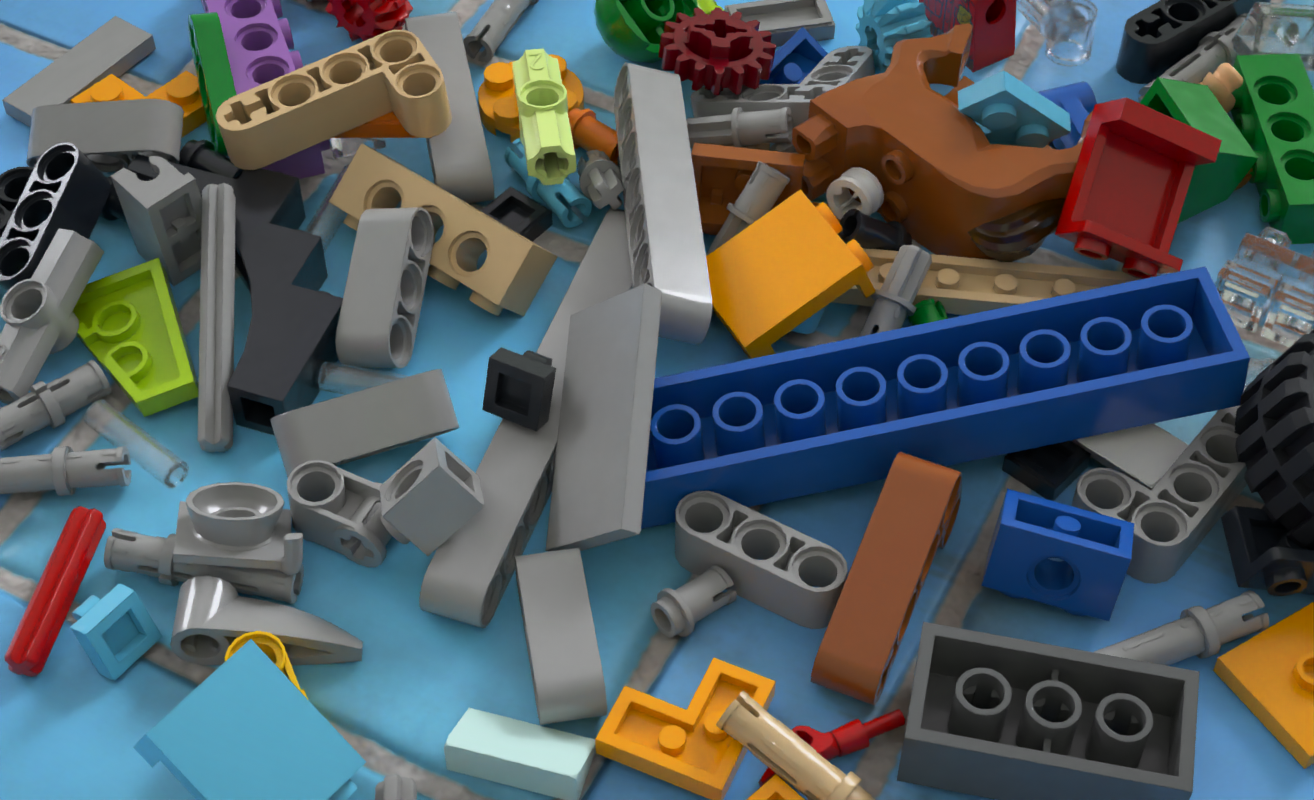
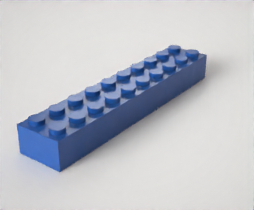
(944, 392)

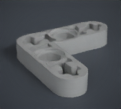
(831, 72)

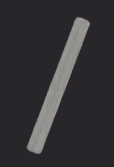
(216, 318)

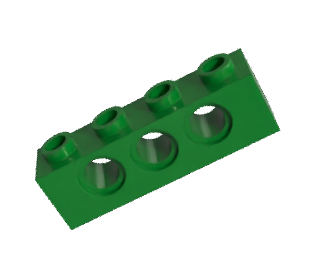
(1278, 123)

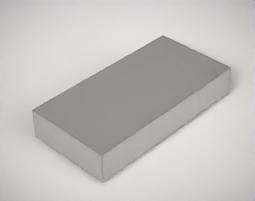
(787, 17)

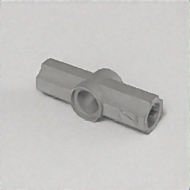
(41, 311)

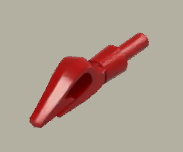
(844, 739)

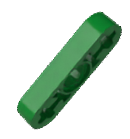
(211, 69)

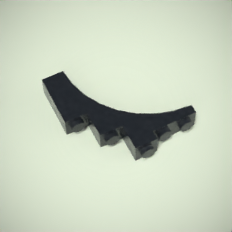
(283, 270)

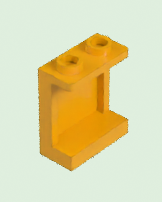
(783, 273)

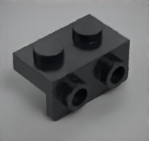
(1265, 555)

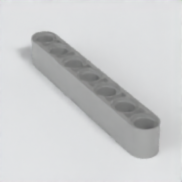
(662, 199)

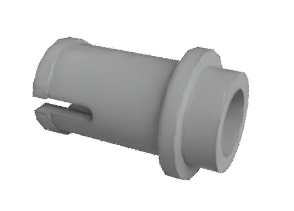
(681, 608)

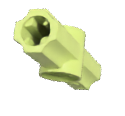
(543, 117)

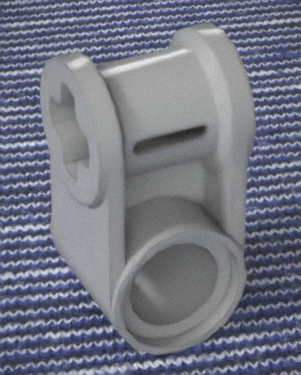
(346, 511)

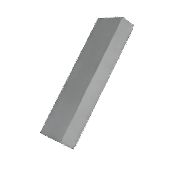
(106, 51)

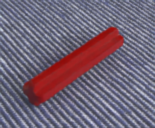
(55, 592)

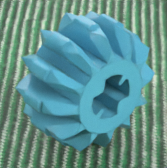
(887, 22)

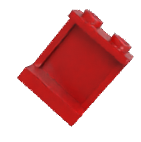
(1132, 186)

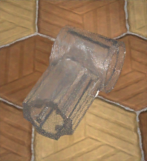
(1065, 25)

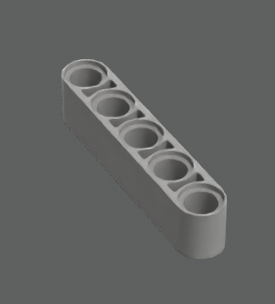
(460, 152)

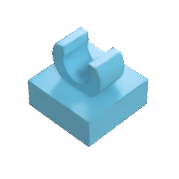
(114, 630)

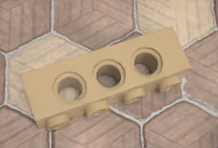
(512, 264)

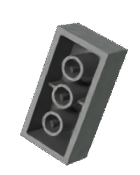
(1046, 721)

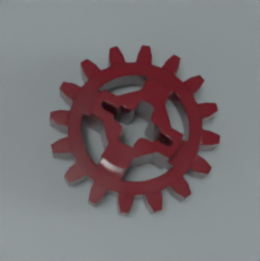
(717, 50)

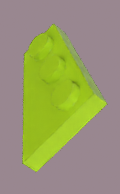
(138, 336)

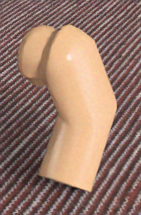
(1223, 83)

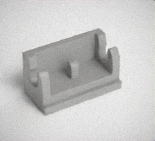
(163, 217)

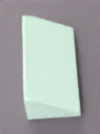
(520, 754)

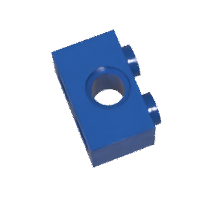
(1091, 544)

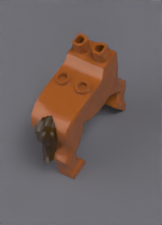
(932, 159)

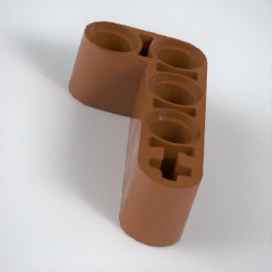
(887, 577)

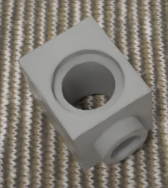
(430, 497)

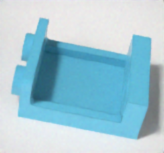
(252, 738)

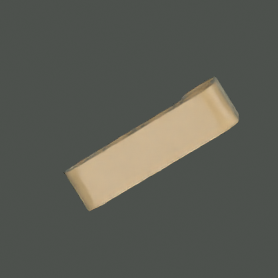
(334, 97)

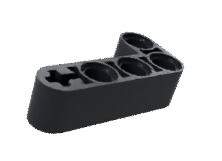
(1171, 31)

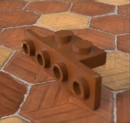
(725, 171)

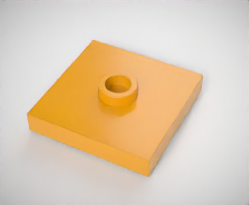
(1277, 680)

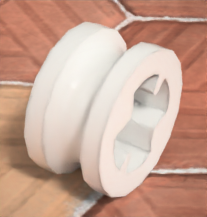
(865, 187)

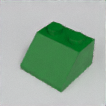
(1200, 109)

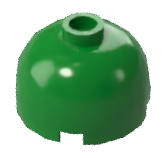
(636, 26)

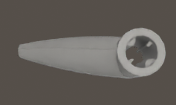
(214, 615)

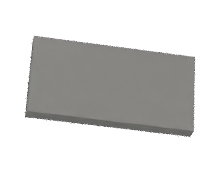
(605, 421)

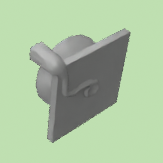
(237, 528)

